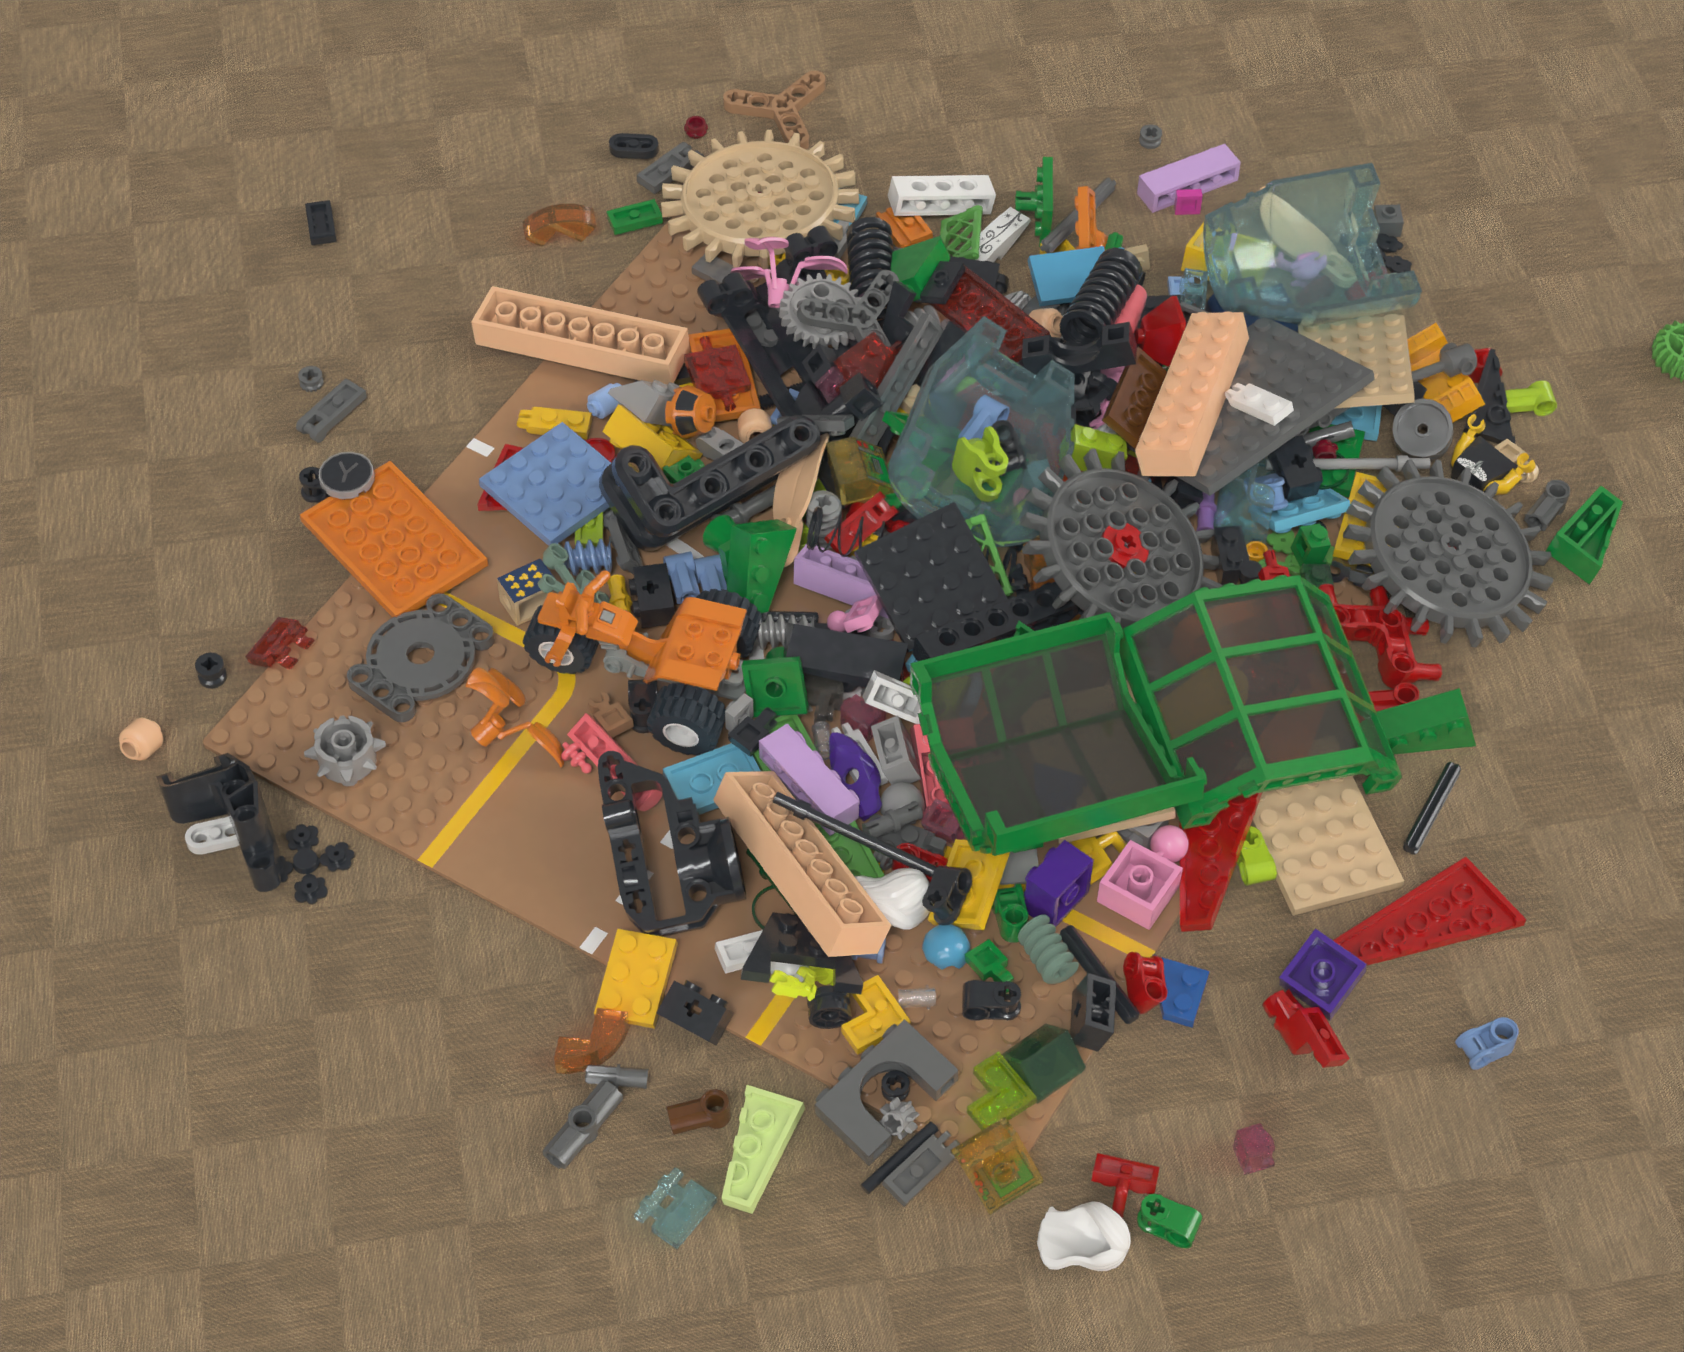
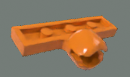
(1086, 225)

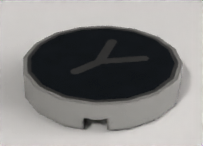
(346, 475)

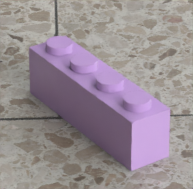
(1201, 171)
(832, 576)
(807, 775)

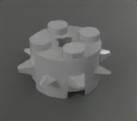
(345, 749)

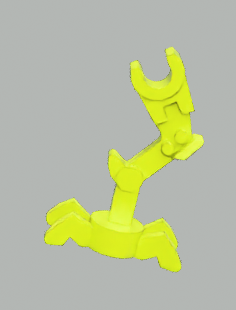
(792, 987)

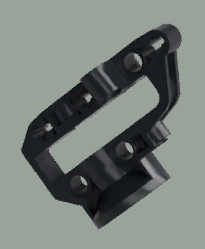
(704, 865)

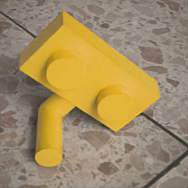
(1095, 849)

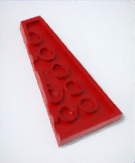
(1211, 862)
(1438, 913)

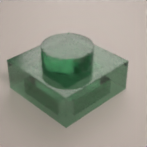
(1317, 574)

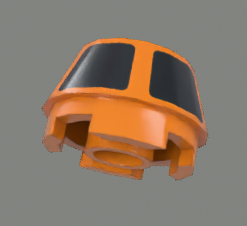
(690, 412)

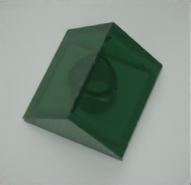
(1046, 1060)

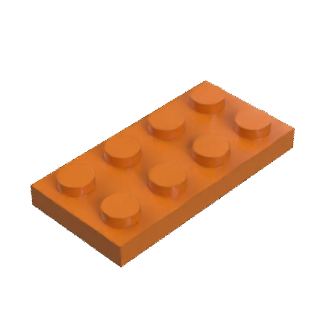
(743, 401)

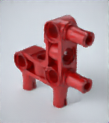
(1388, 635)

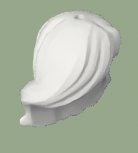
(899, 896)
(1083, 1236)

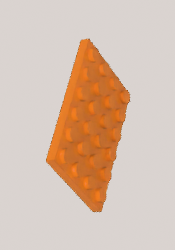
(395, 542)

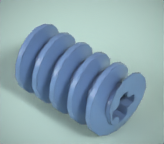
(588, 557)

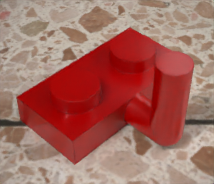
(1125, 1176)

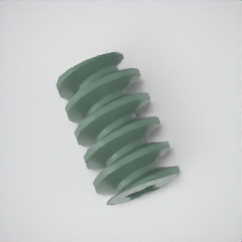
(1046, 950)

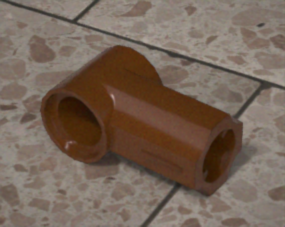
(696, 1113)

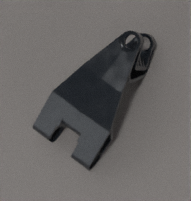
(231, 791)

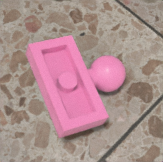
(858, 618)

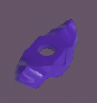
(848, 755)

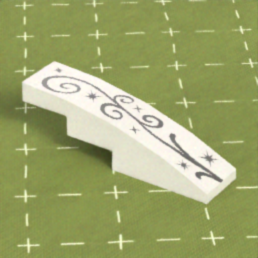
(1001, 235)

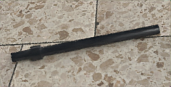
(804, 810)

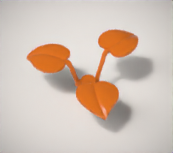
(501, 691)

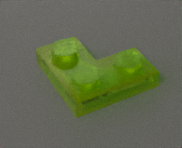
(1006, 1095)

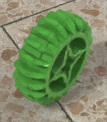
(1669, 350)

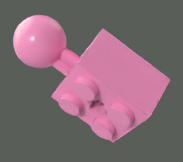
(1145, 880)

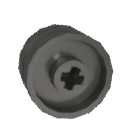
(1415, 417)

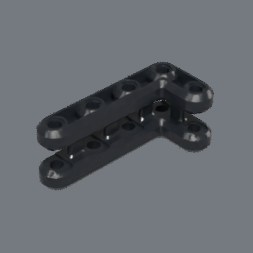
(672, 510)

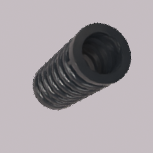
(869, 249)
(1101, 296)

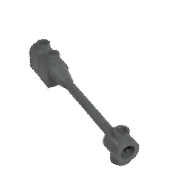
(1452, 362)

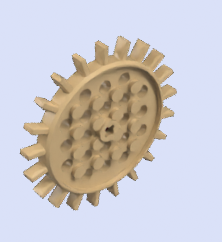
(757, 193)

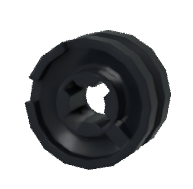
(829, 1008)

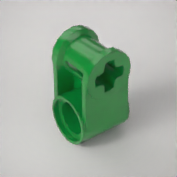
(1009, 909)
(1172, 1221)

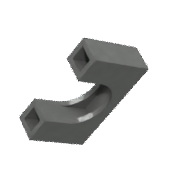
(899, 1050)

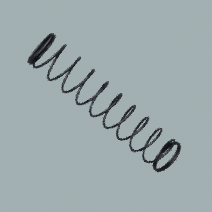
(817, 517)

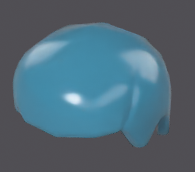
(946, 946)

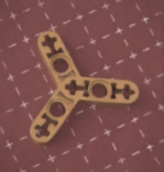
(775, 105)

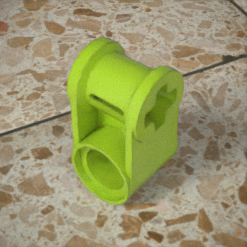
(1255, 861)

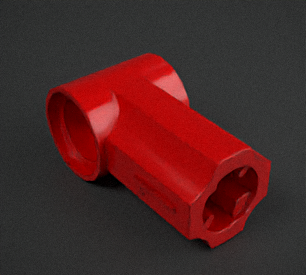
(1390, 698)

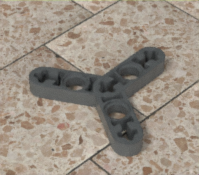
(848, 311)

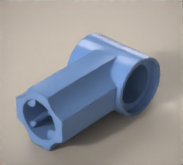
(985, 414)
(710, 573)
(682, 575)

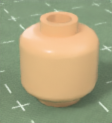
(1049, 319)
(753, 423)
(140, 739)

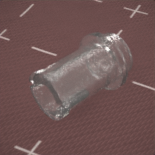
(821, 737)
(917, 997)

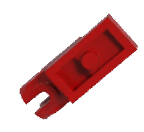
(1305, 1029)

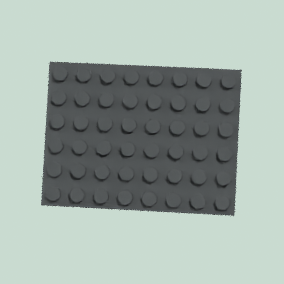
(1290, 368)

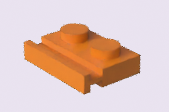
(906, 229)

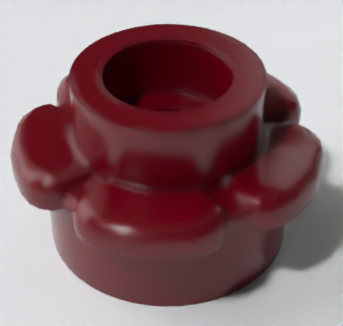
(695, 127)
(1325, 450)

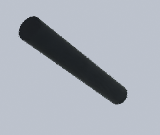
(898, 1158)

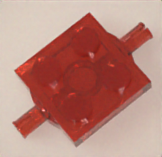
(869, 358)
(718, 372)

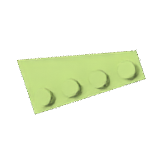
(762, 1137)

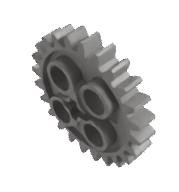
(815, 288)

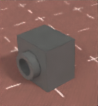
(1389, 219)

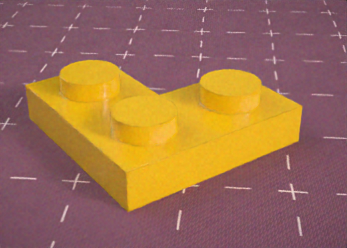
(879, 1014)

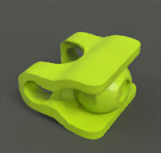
(975, 463)

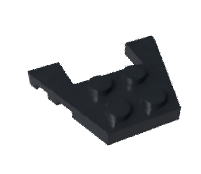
(898, 328)
(789, 941)

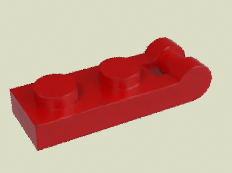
(871, 523)

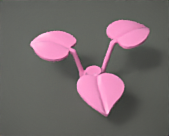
(777, 285)

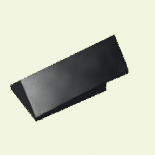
(843, 655)

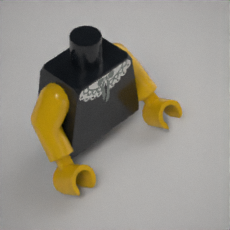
(1487, 462)

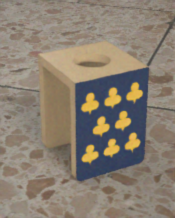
(521, 592)

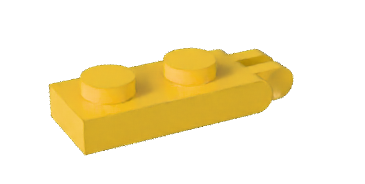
(541, 420)

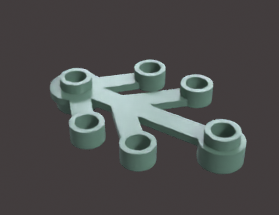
(554, 558)

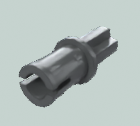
(617, 1076)

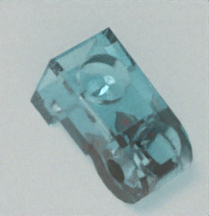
(1194, 293)

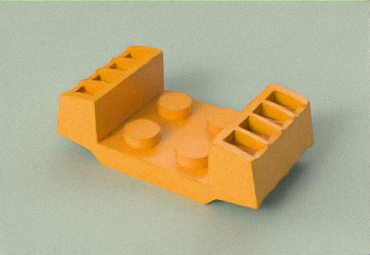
(1455, 393)

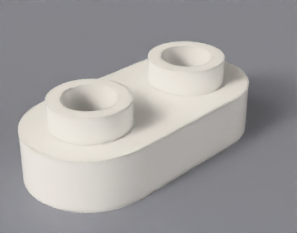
(215, 835)

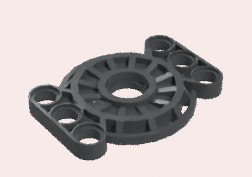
(425, 681)

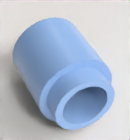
(601, 403)

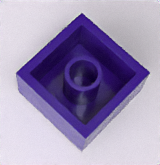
(1058, 882)
(1322, 974)

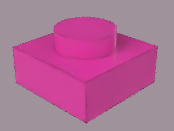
(1188, 201)

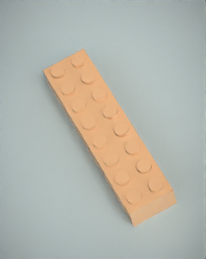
(580, 336)
(1192, 394)
(802, 865)

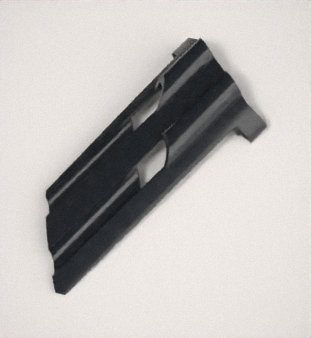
(738, 298)

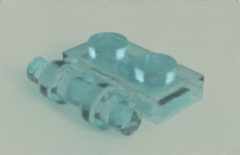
(682, 1214)

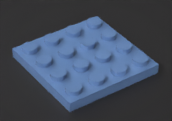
(551, 484)

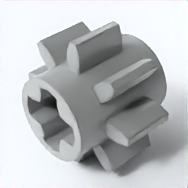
(899, 1118)

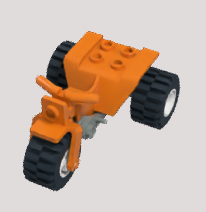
(692, 654)

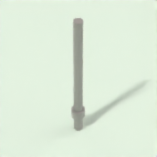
(1366, 463)

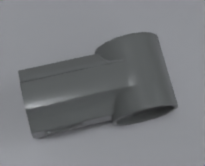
(1548, 505)

